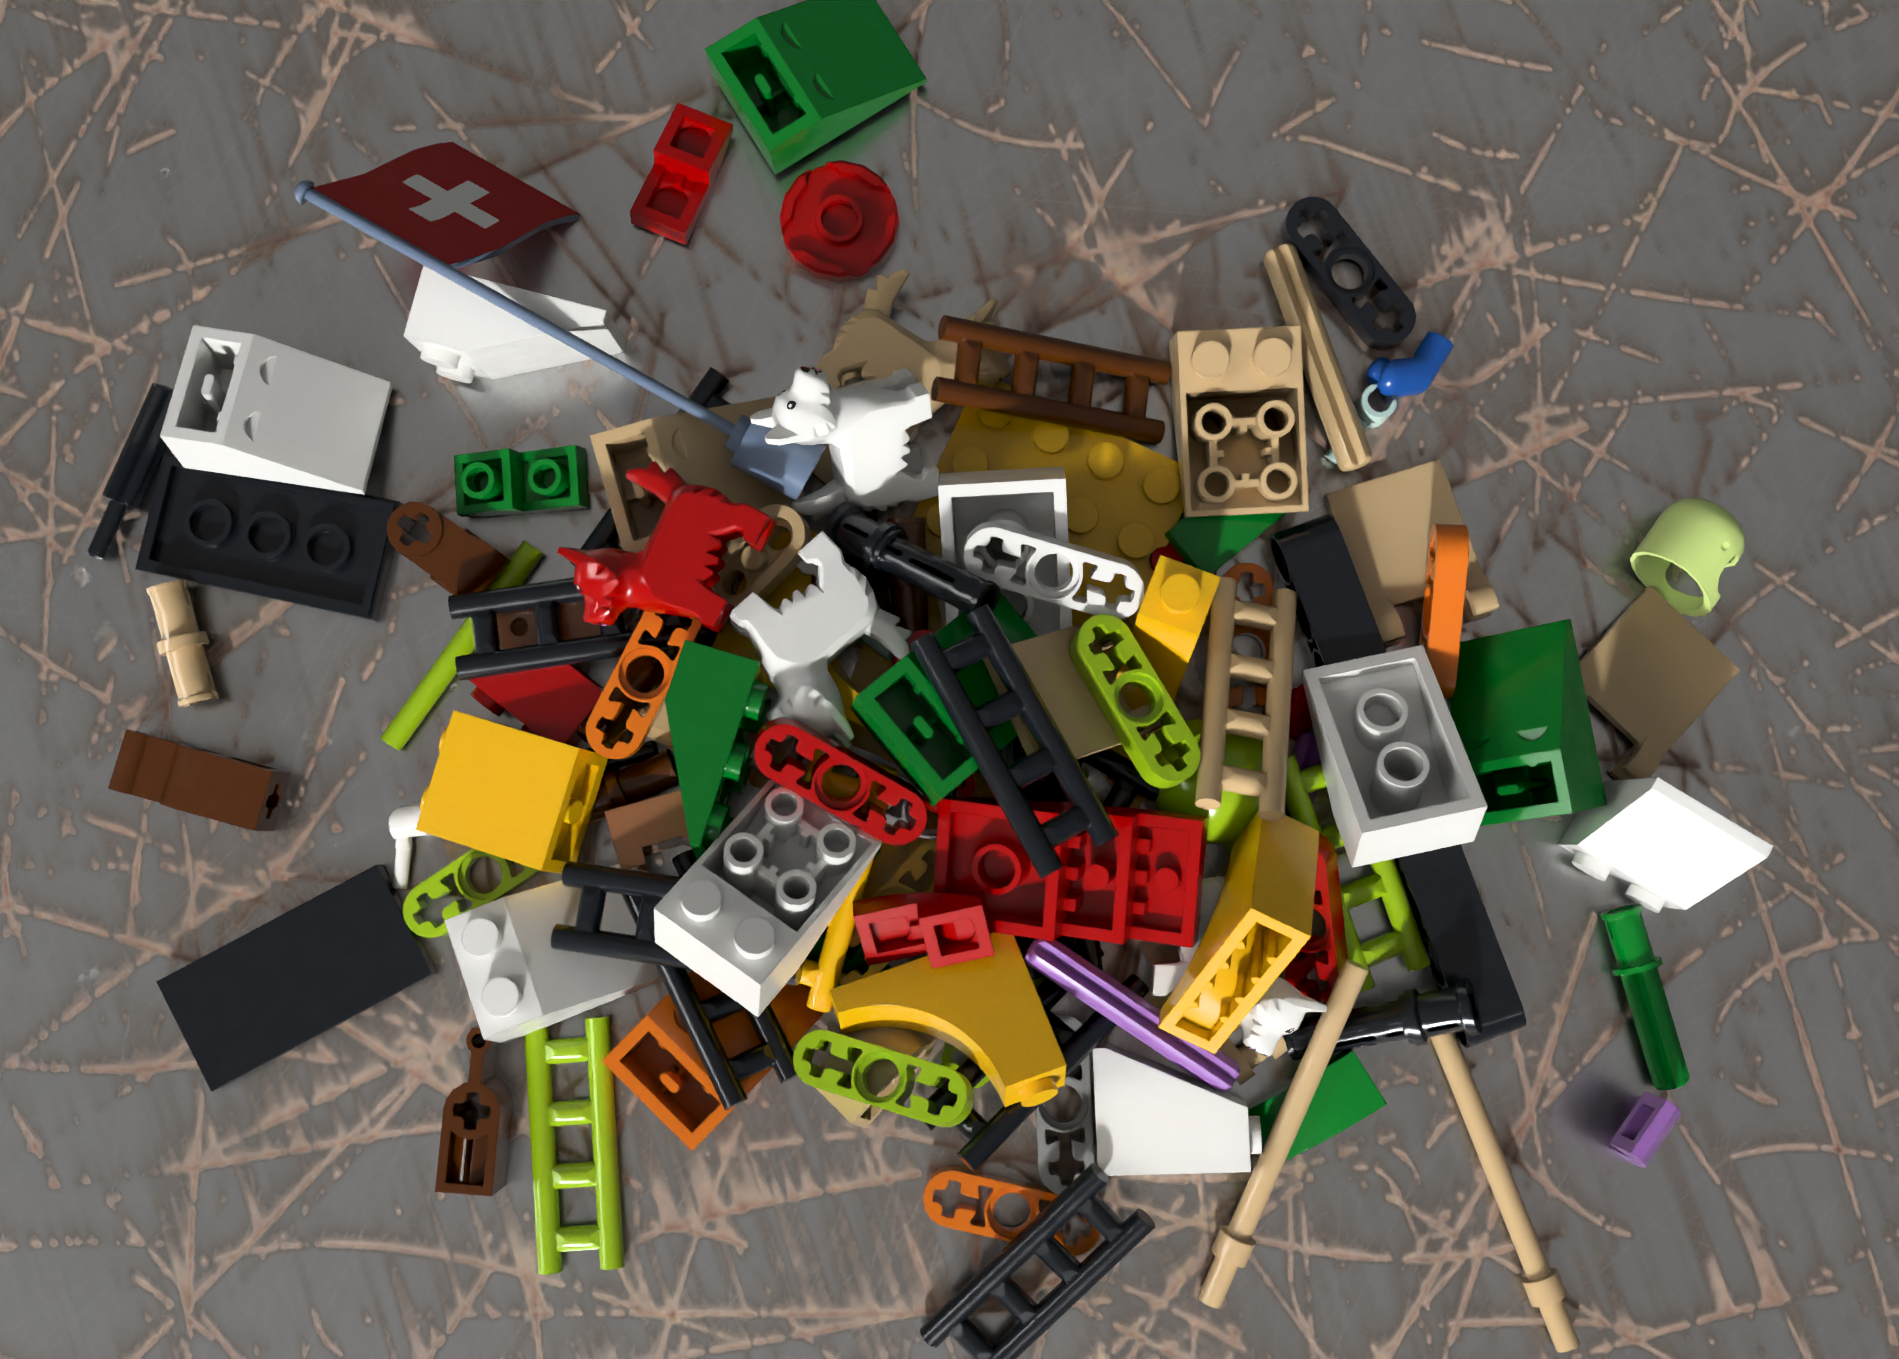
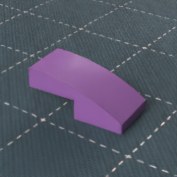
(1645, 1129)

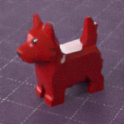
(679, 559)

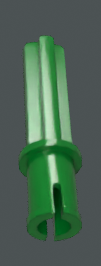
(1646, 996)

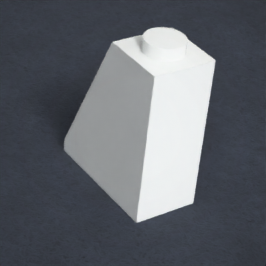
(1165, 1120)

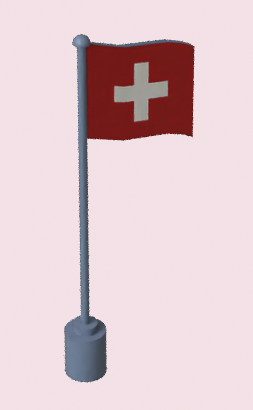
(460, 210)

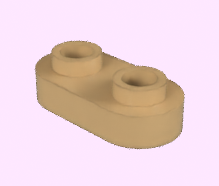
(767, 568)

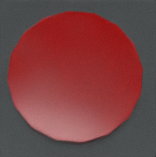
(839, 221)

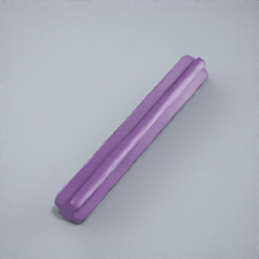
(1128, 1011)

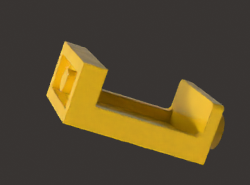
(511, 793)

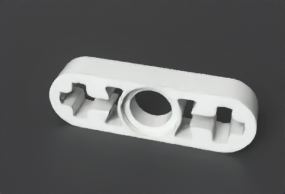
(1103, 570)

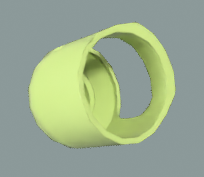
(1699, 540)

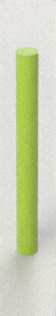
(444, 667)

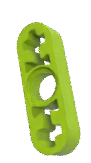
(1141, 674)
(439, 887)
(846, 1048)

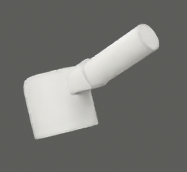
(402, 828)

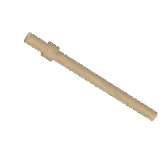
(1235, 1242)
(1541, 1282)

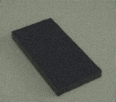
(269, 539)
(296, 977)

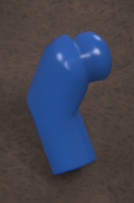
(1413, 374)

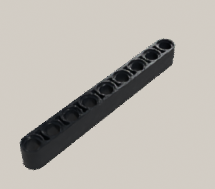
(1439, 881)

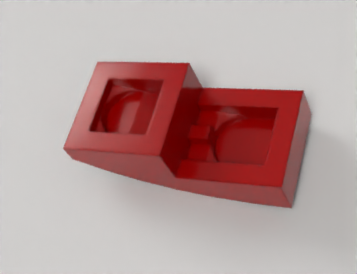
(682, 173)
(914, 924)

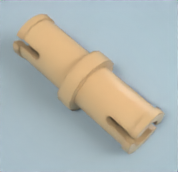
(182, 643)

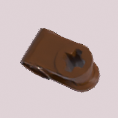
(451, 556)

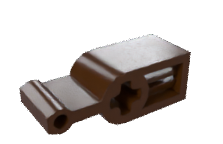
(199, 781)
(470, 1149)

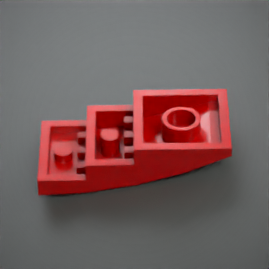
(1128, 888)

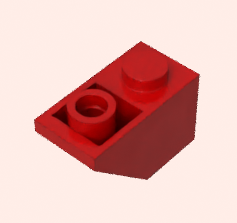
(546, 700)

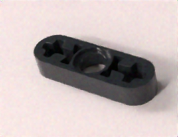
(1352, 247)

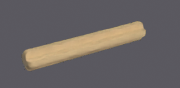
(1318, 358)

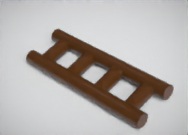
(1021, 399)

